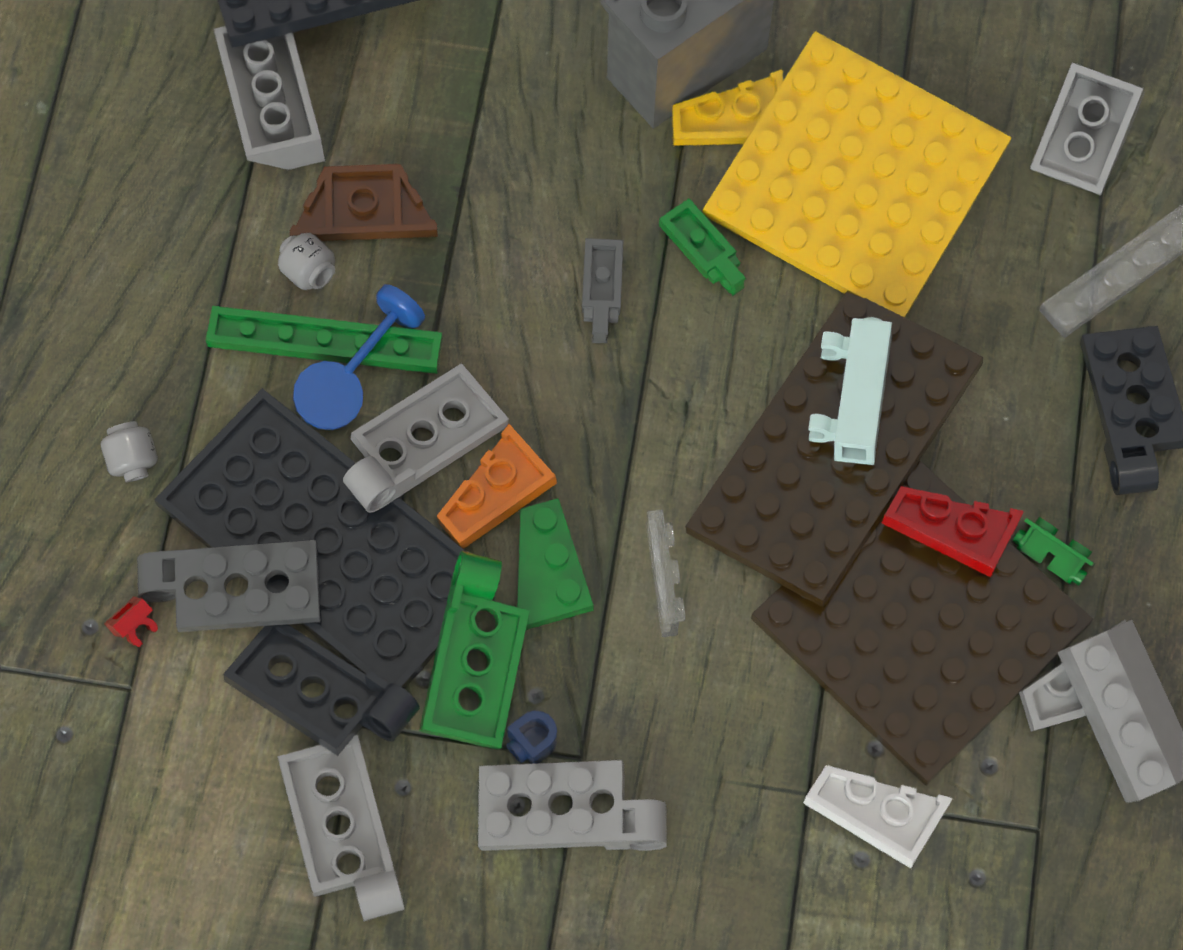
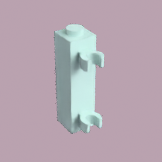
(862, 390)

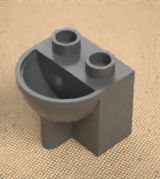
(680, 48)

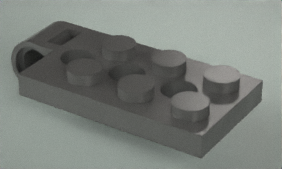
(167, 574)

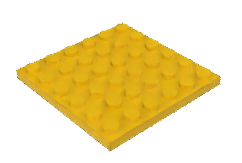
(856, 176)

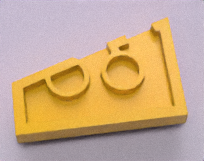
(723, 116)

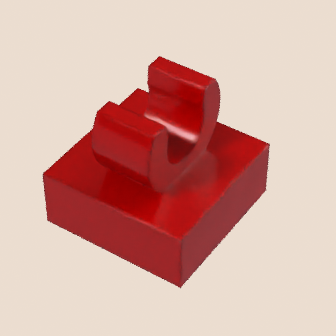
(129, 617)

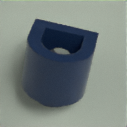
(532, 737)

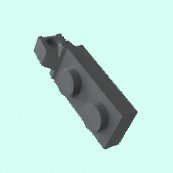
(602, 285)

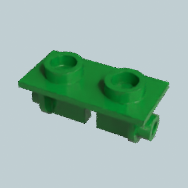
(1068, 558)

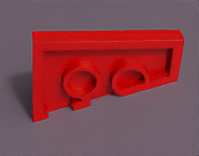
(955, 529)

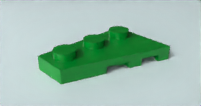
(549, 568)

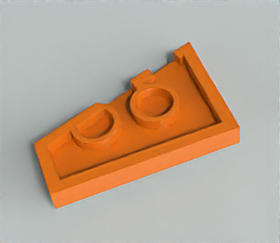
(499, 488)

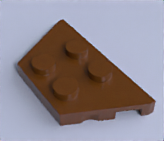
(364, 204)

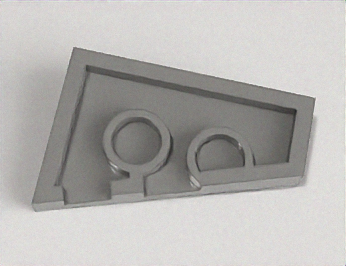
(1052, 699)

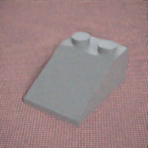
(1087, 128)

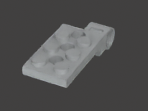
(380, 481)
(625, 826)
(365, 838)

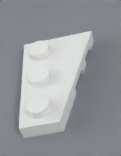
(881, 814)

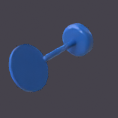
(329, 392)

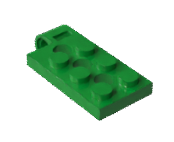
(471, 591)

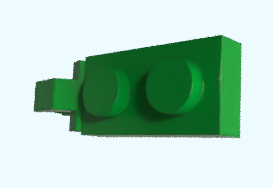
(703, 245)

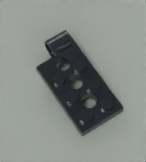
(1128, 454)
(380, 704)

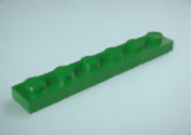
(322, 339)

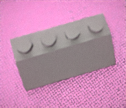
(271, 101)
(1127, 710)

